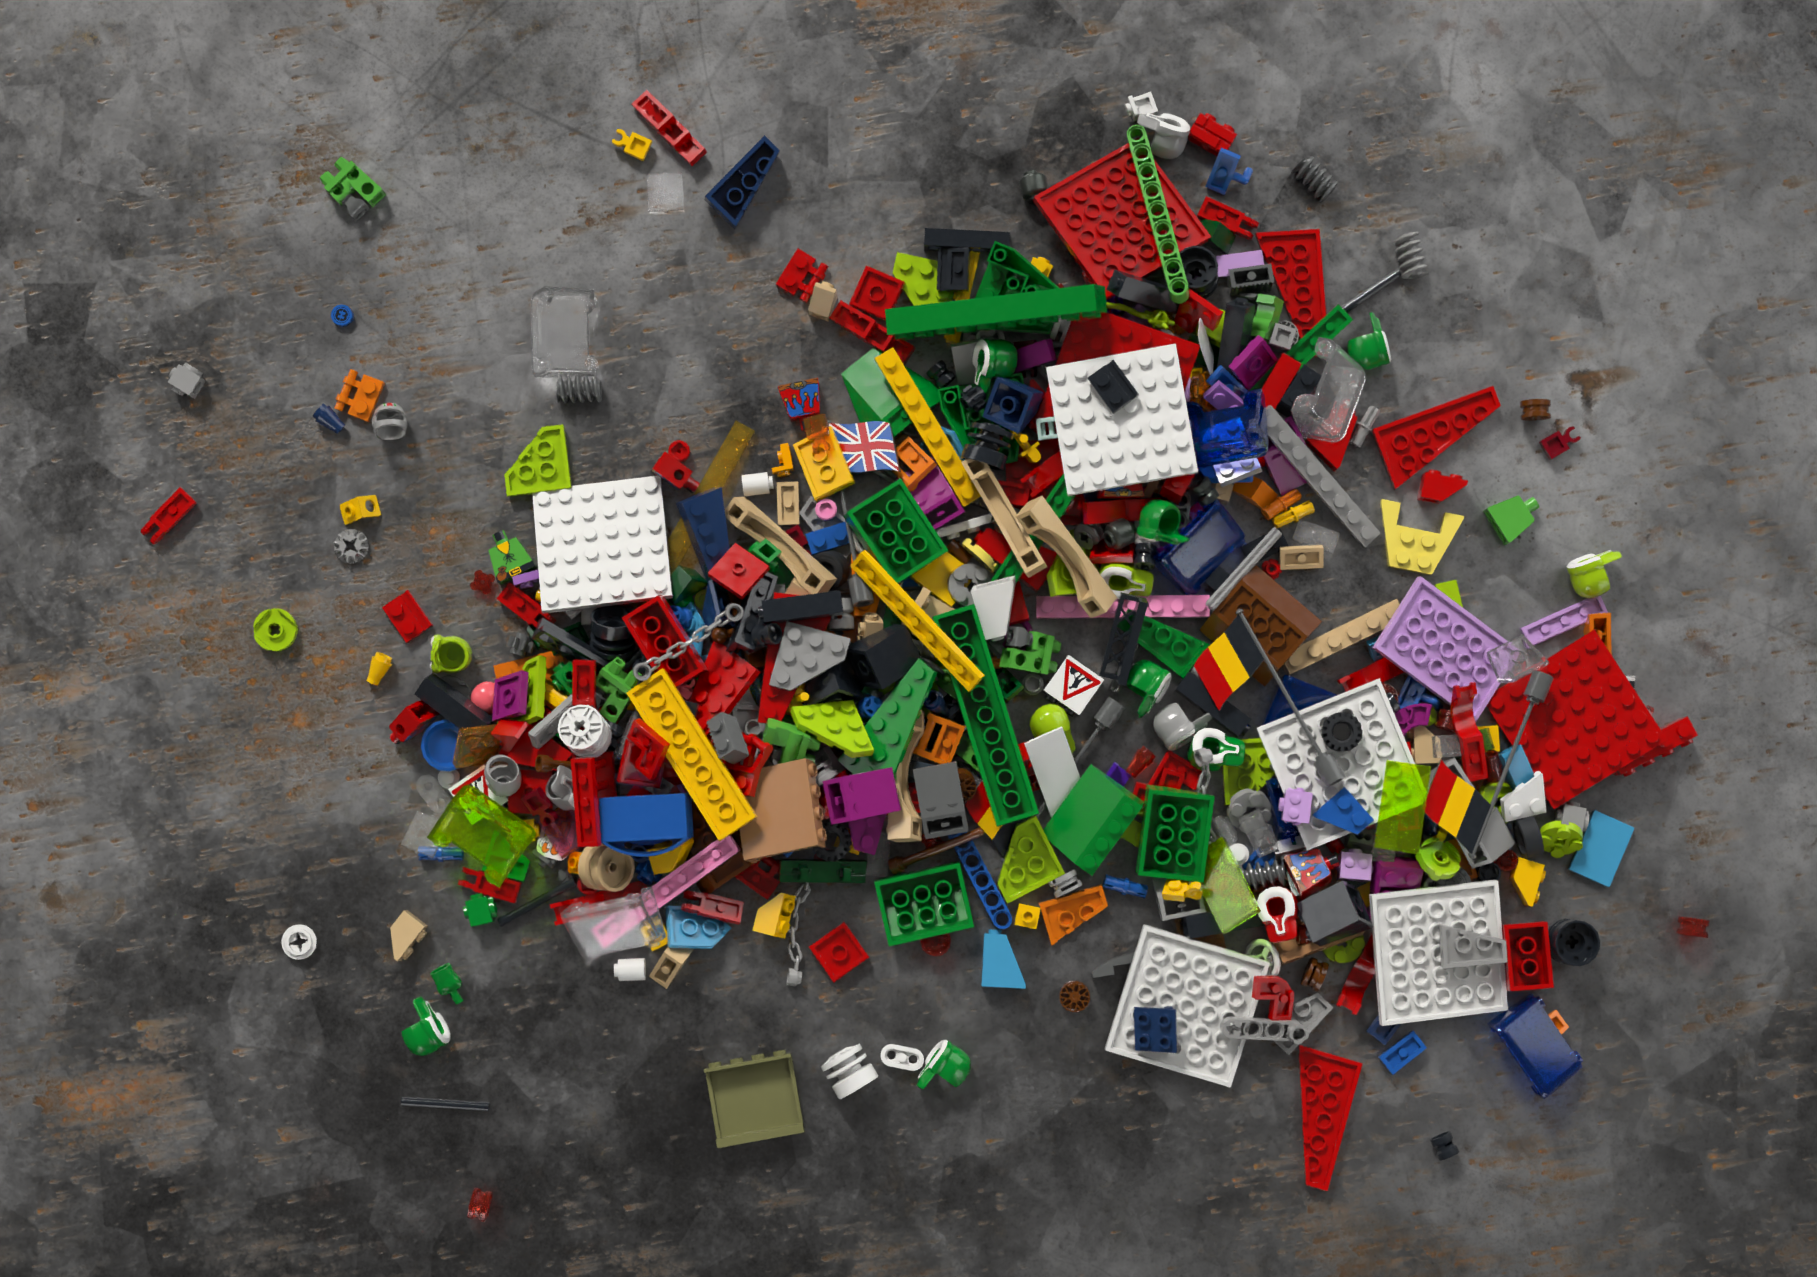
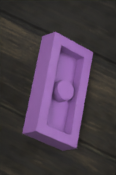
(1222, 397)
(526, 580)

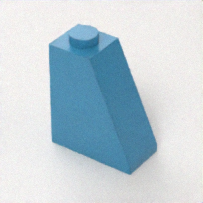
(1519, 769)
(999, 962)

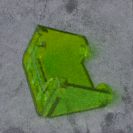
(483, 832)

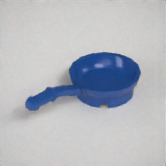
(439, 745)

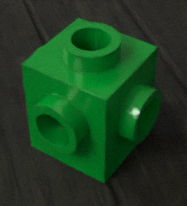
(559, 678)

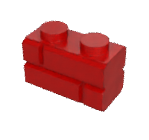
(1210, 134)

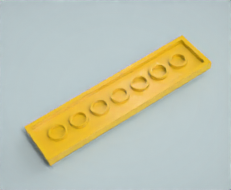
(692, 755)

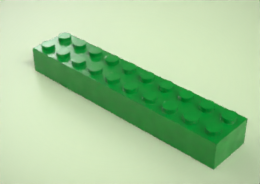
(1000, 310)
(989, 722)

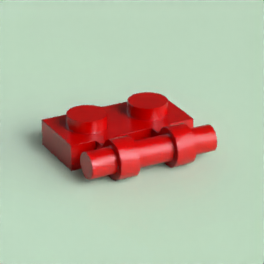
(796, 272)
(759, 880)

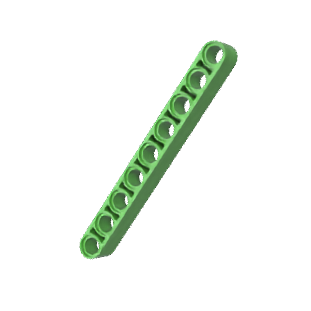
(1160, 222)

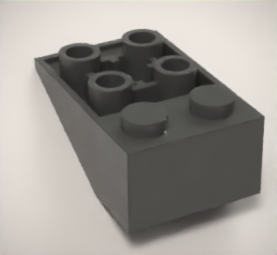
(940, 800)

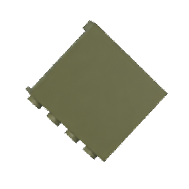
(754, 1099)

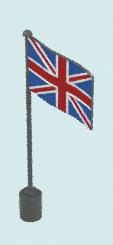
(866, 449)

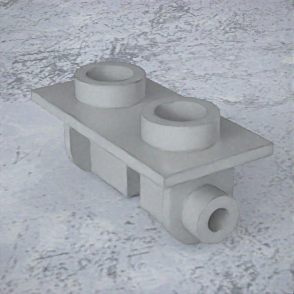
(1286, 848)

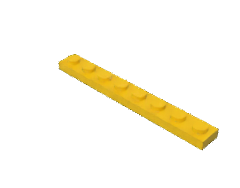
(927, 426)
(917, 620)

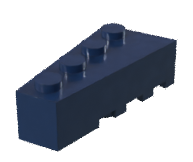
(739, 186)
(706, 526)

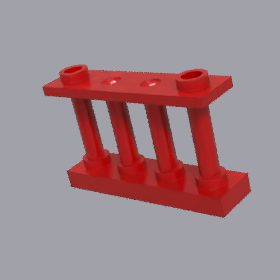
(591, 780)

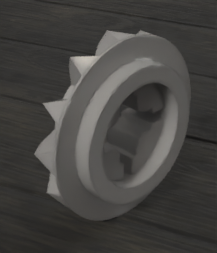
(361, 545)

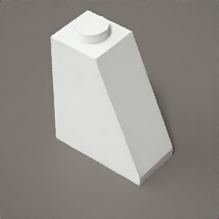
(994, 606)

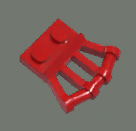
(748, 774)

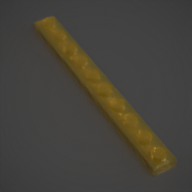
(716, 476)

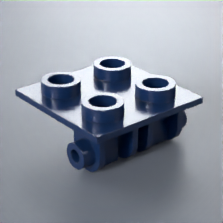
(1155, 1029)

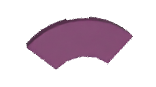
(1413, 716)

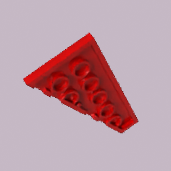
(1297, 274)
(1421, 437)
(775, 700)
(1326, 1099)

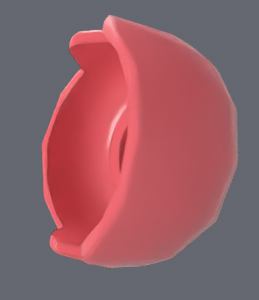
(483, 696)

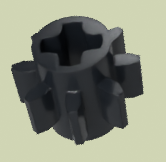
(973, 398)

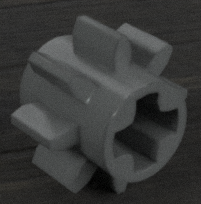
(521, 644)

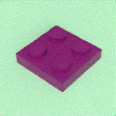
(1253, 362)
(510, 696)

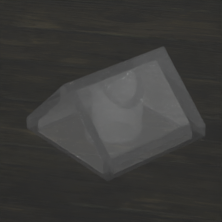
(1515, 659)

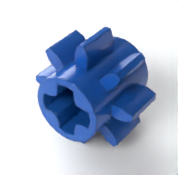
(646, 874)

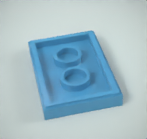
(1602, 848)

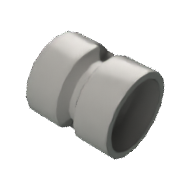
(847, 620)

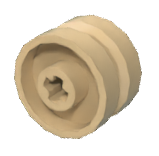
(605, 868)

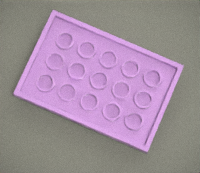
(1440, 644)

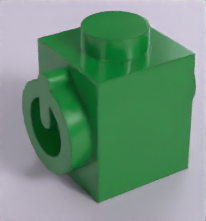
(767, 553)
(480, 910)

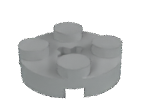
(962, 575)
(1246, 798)

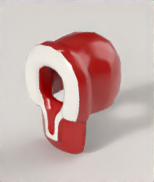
(1278, 913)

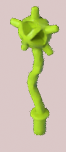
(1157, 318)

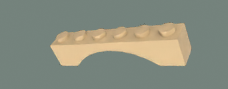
(1004, 515)
(805, 568)
(1091, 588)
(1340, 637)
(906, 823)

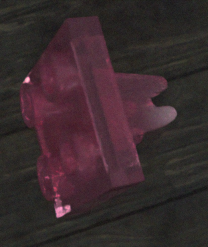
(562, 832)

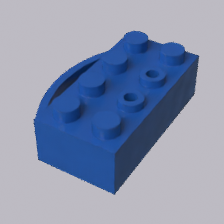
(646, 821)

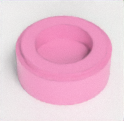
(826, 509)

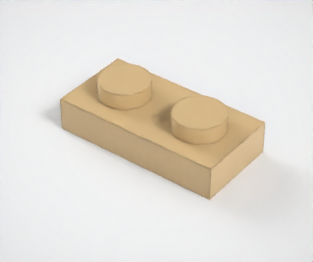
(788, 503)
(1301, 557)

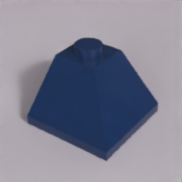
(1012, 404)
(714, 604)

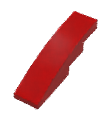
(669, 128)
(870, 331)

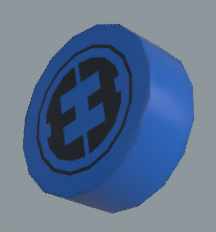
(342, 315)

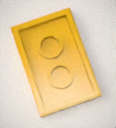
(824, 471)

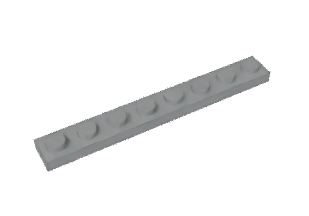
(1319, 479)

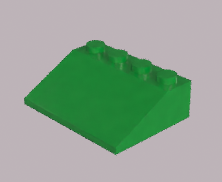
(896, 531)
(1092, 819)
(1174, 834)
(924, 903)

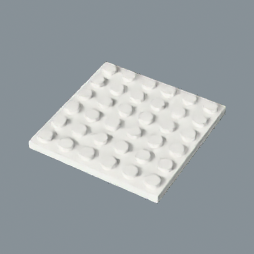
(1136, 444)
(602, 544)
(1363, 766)
(1409, 958)
(1203, 987)

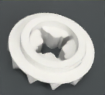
(290, 936)

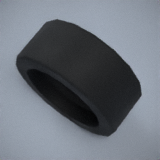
(1528, 837)

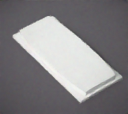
(1053, 767)

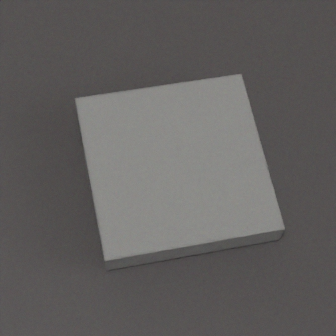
(962, 358)

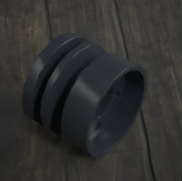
(1201, 263)
(987, 445)
(610, 634)
(1584, 943)

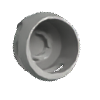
(389, 421)
(502, 779)

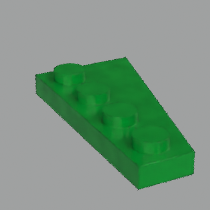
(1167, 644)

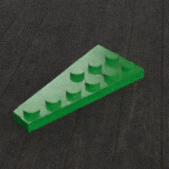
(894, 721)

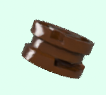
(1535, 409)
(967, 783)
(1314, 974)
(1074, 996)

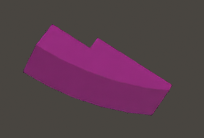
(1035, 356)

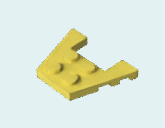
(1415, 548)

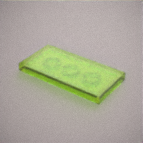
(1402, 807)
(1227, 888)

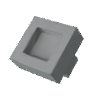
(1282, 336)

